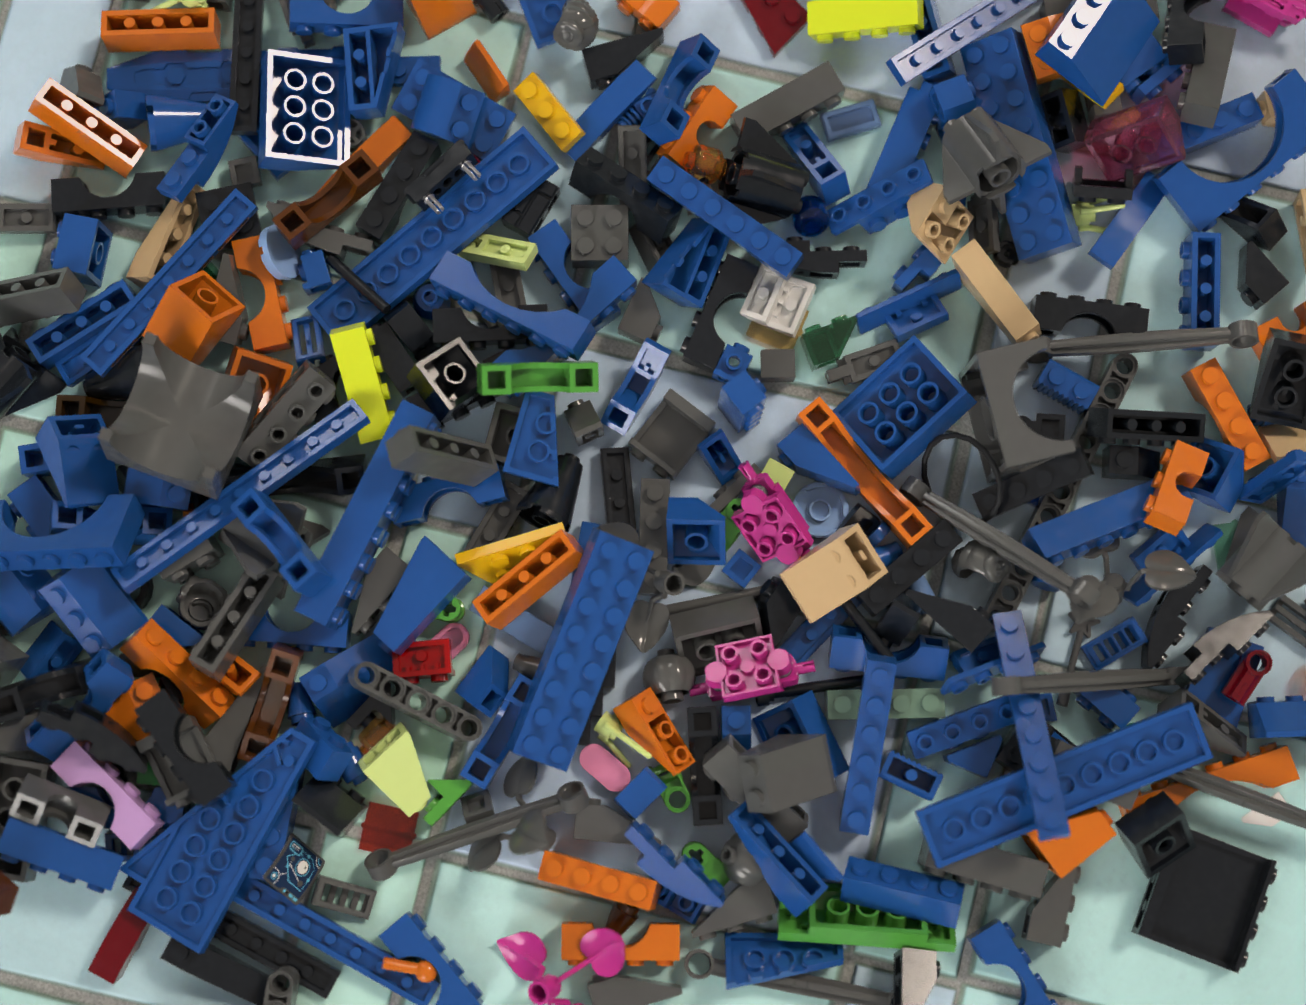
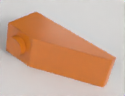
(48, 145)

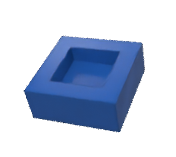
(741, 568)

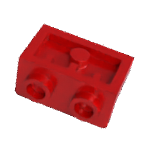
(425, 661)

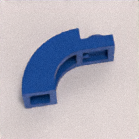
(636, 387)

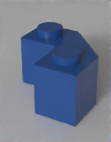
(952, 100)

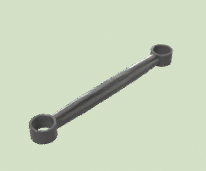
(1237, 334)
(1077, 590)
(1085, 681)
(1241, 796)
(383, 863)
(805, 985)

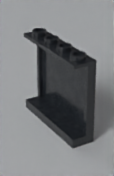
(1207, 902)

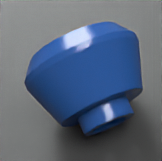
(426, 299)

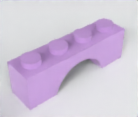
(133, 819)

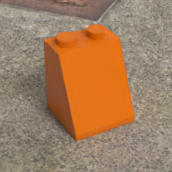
(440, 15)
(194, 316)
(1088, 831)

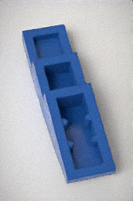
(611, 106)
(1127, 222)

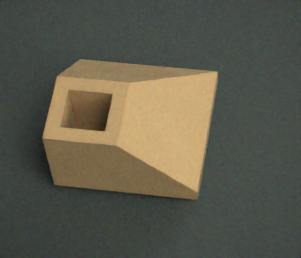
(937, 222)

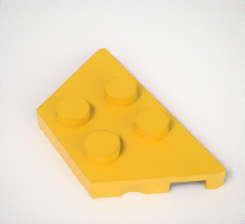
(498, 558)

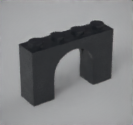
(394, 360)

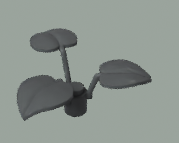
(1163, 572)
(650, 620)
(531, 832)

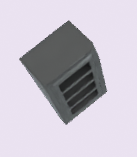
(322, 880)

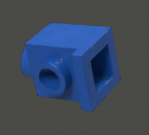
(315, 271)
(724, 371)

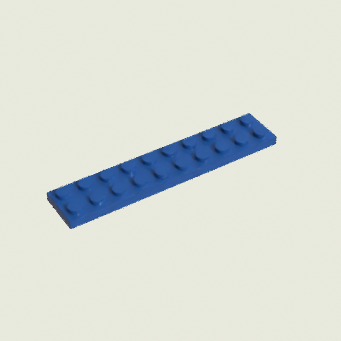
(419, 246)
(1086, 778)

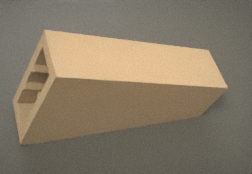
(995, 293)

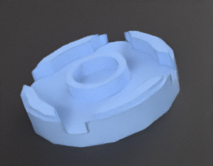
(278, 254)
(821, 508)

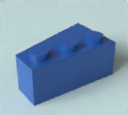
(371, 67)
(689, 264)

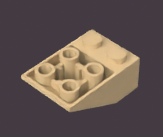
(833, 572)

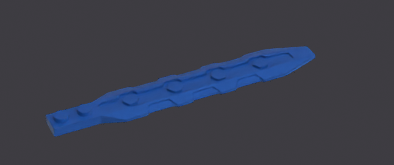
(202, 74)

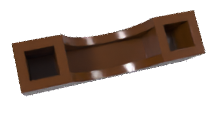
(306, 218)
(272, 700)

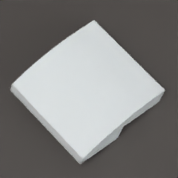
(778, 302)

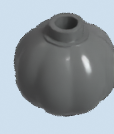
(669, 676)
(739, 863)

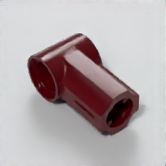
(1244, 678)

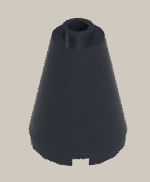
(118, 381)
(549, 504)

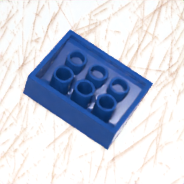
(1098, 43)
(303, 112)
(903, 407)

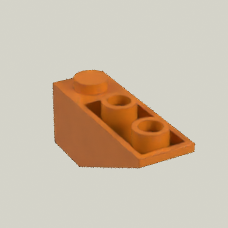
(654, 731)

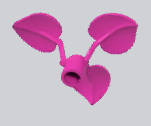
(527, 952)

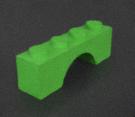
(537, 377)

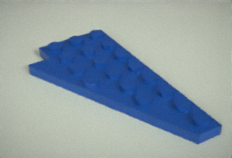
(205, 855)

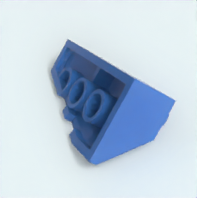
(329, 681)

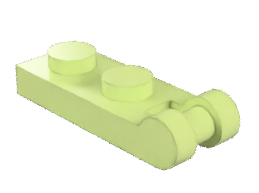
(500, 252)

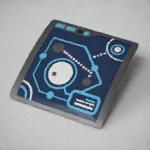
(294, 870)

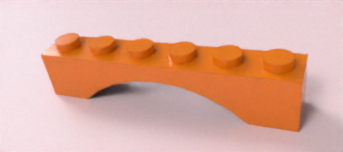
(886, 501)
(1266, 769)

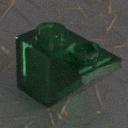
(825, 344)

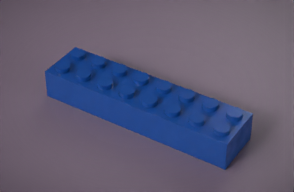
(1007, 90)
(364, 525)
(579, 649)

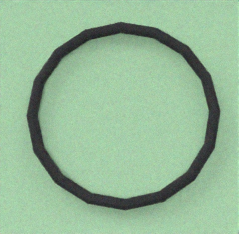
(985, 452)

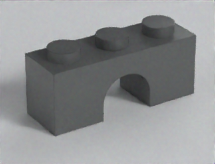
(43, 799)

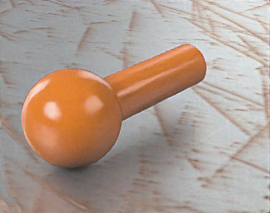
(422, 970)

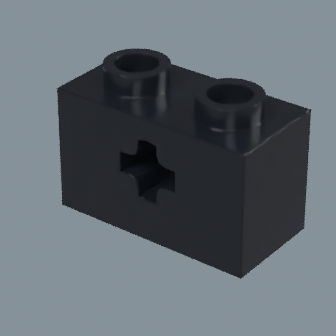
(1065, 119)

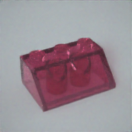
(1136, 139)

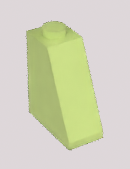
(397, 770)

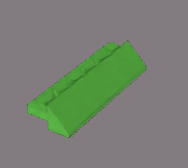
(849, 924)

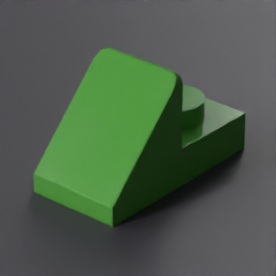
(451, 791)

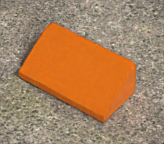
(486, 72)

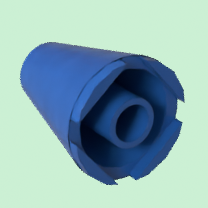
(170, 120)

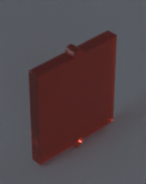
(387, 828)

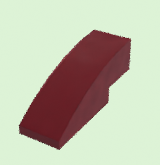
(119, 944)

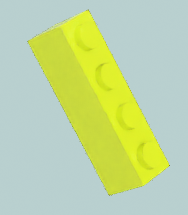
(863, 17)
(361, 377)

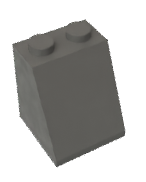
(786, 772)

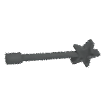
(1081, 629)

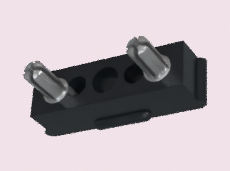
(442, 176)

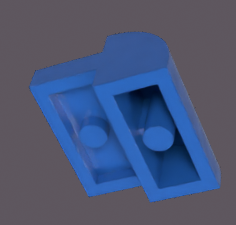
(447, 109)

